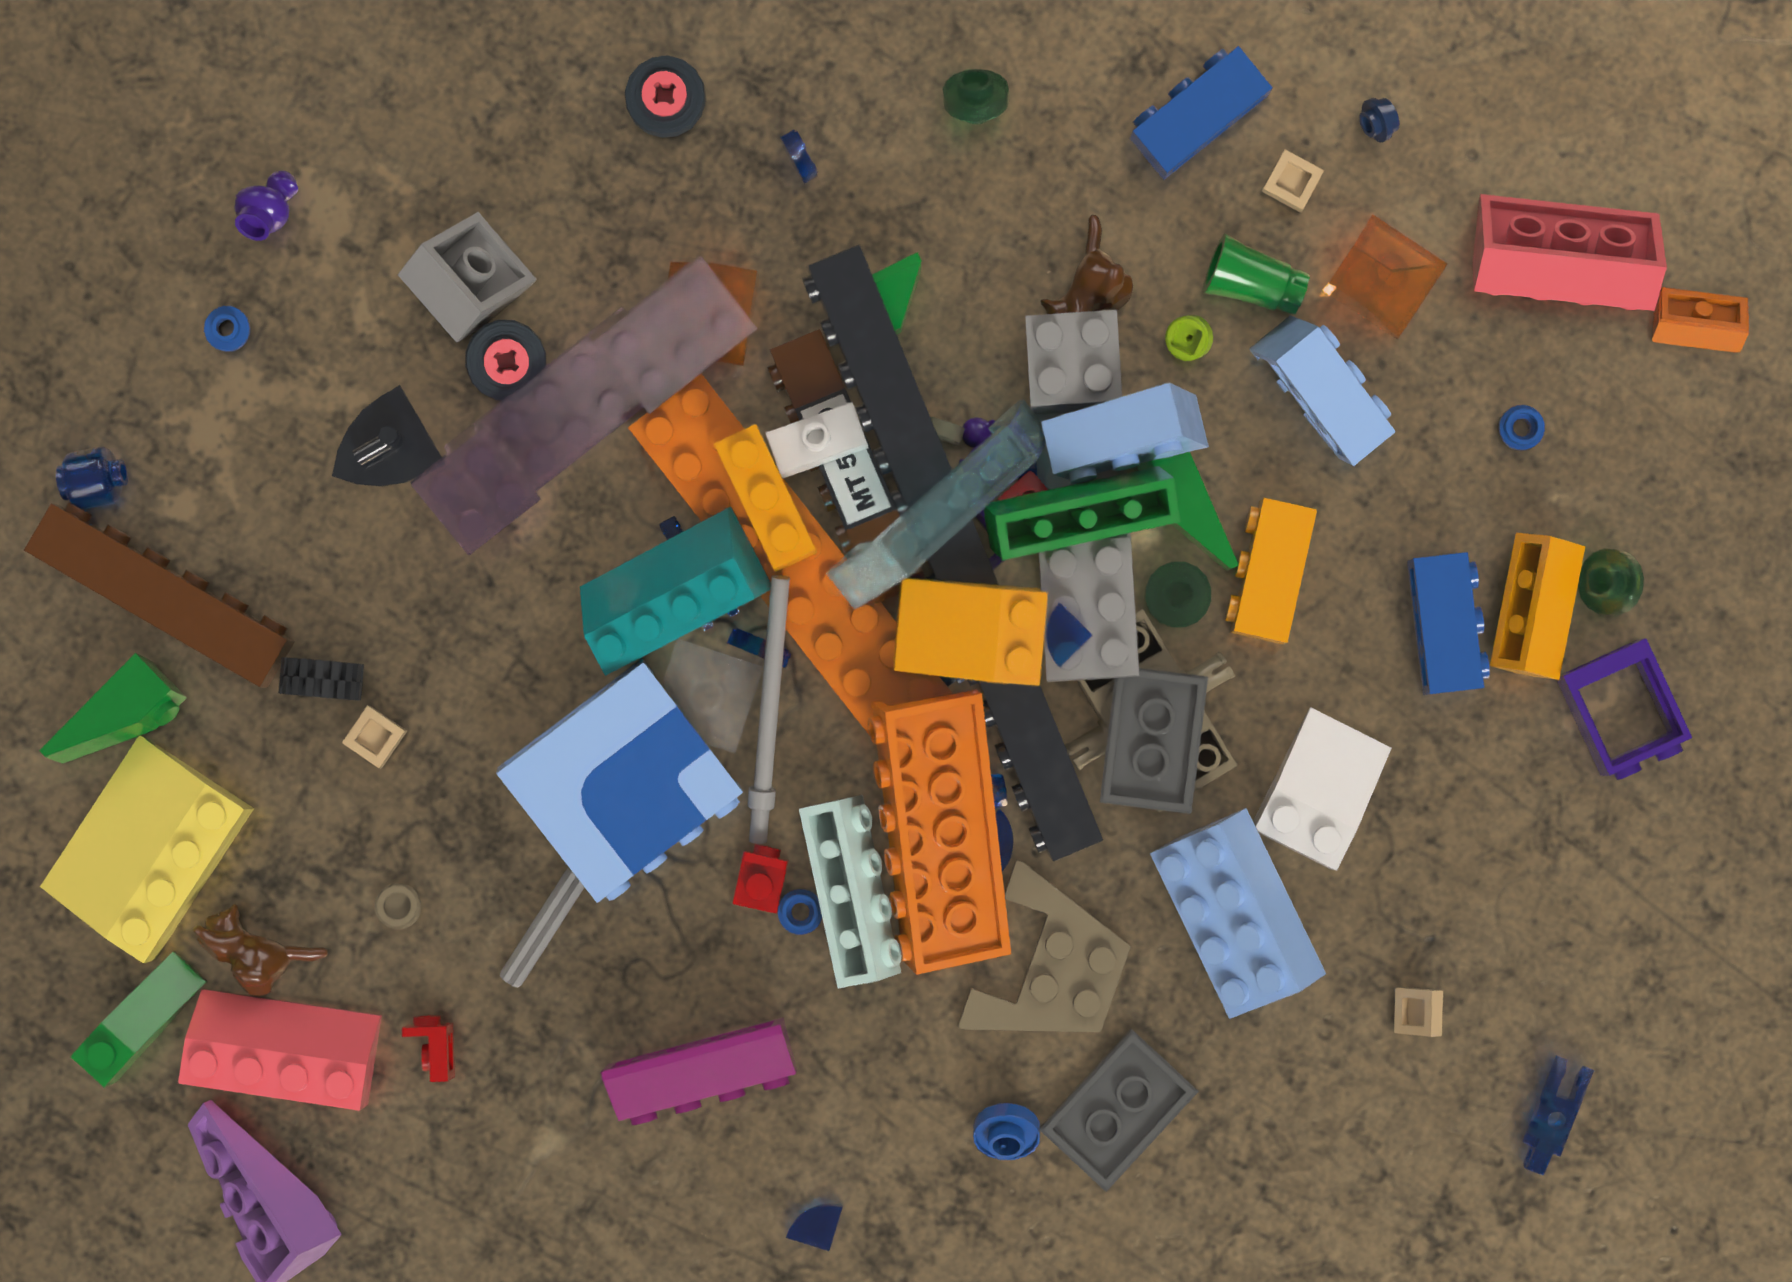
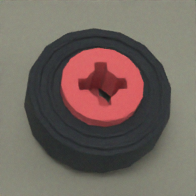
(676, 109)
(493, 350)

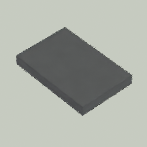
(1154, 740)
(1118, 1110)

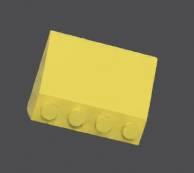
(146, 849)

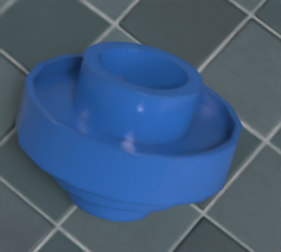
(1006, 1131)

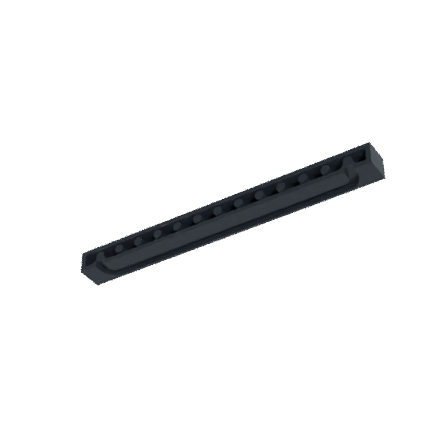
(917, 463)

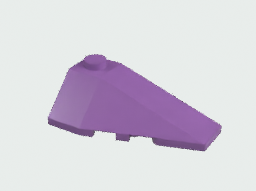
(275, 1213)

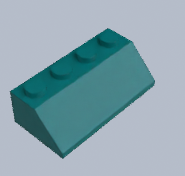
(670, 591)

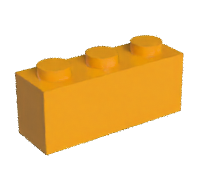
(765, 498)
(1271, 570)
(1537, 605)

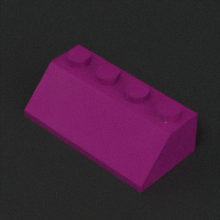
(700, 1070)

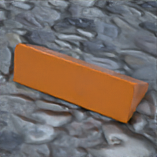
(1701, 320)

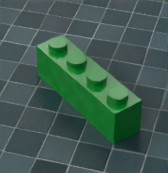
(1081, 513)

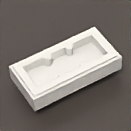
(817, 440)

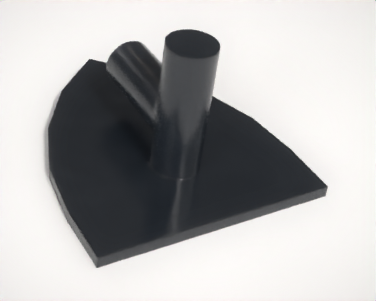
(385, 444)

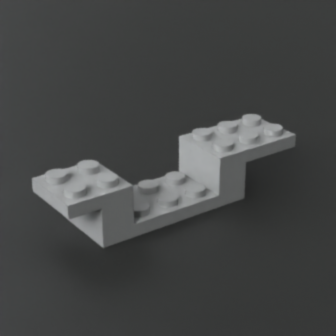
(1070, 369)

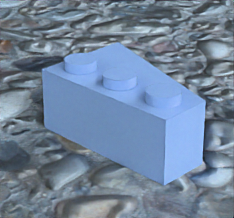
(1326, 388)
(1124, 433)

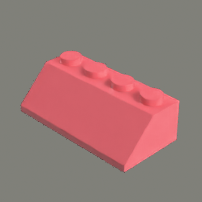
(1568, 253)
(280, 1049)

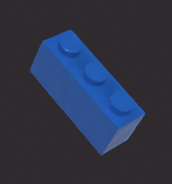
(1199, 111)
(1447, 623)

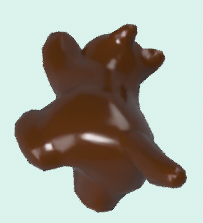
(1097, 280)
(253, 958)

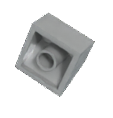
(466, 276)

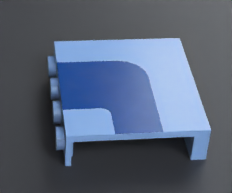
(620, 782)

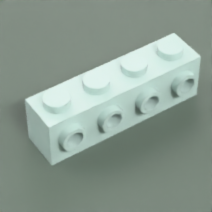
(851, 891)

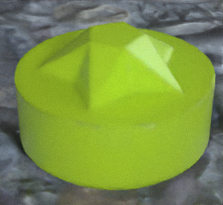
(1189, 337)

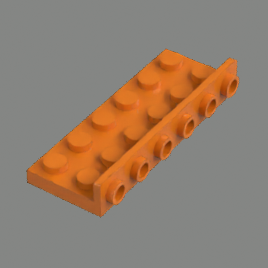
(940, 831)

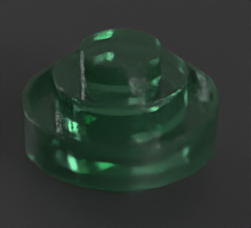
(975, 95)
(1611, 582)
(1177, 594)

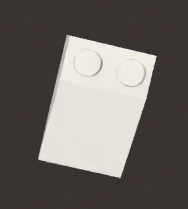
(1322, 789)

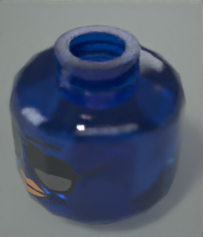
(91, 477)

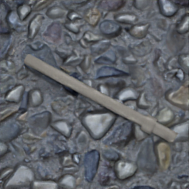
(762, 795)

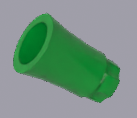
(1254, 277)

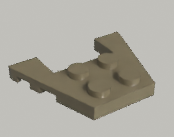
(1068, 975)

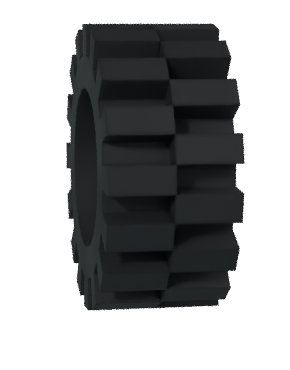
(321, 678)

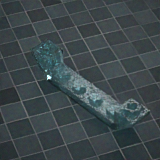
(943, 510)

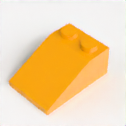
(970, 631)

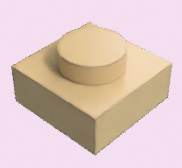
(1292, 180)
(374, 736)
(1418, 1011)

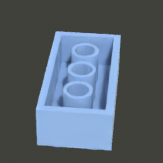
(1238, 914)

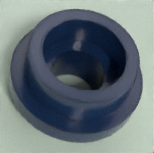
(1379, 119)

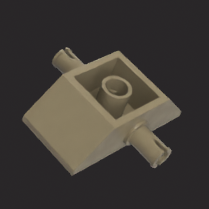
(1213, 756)

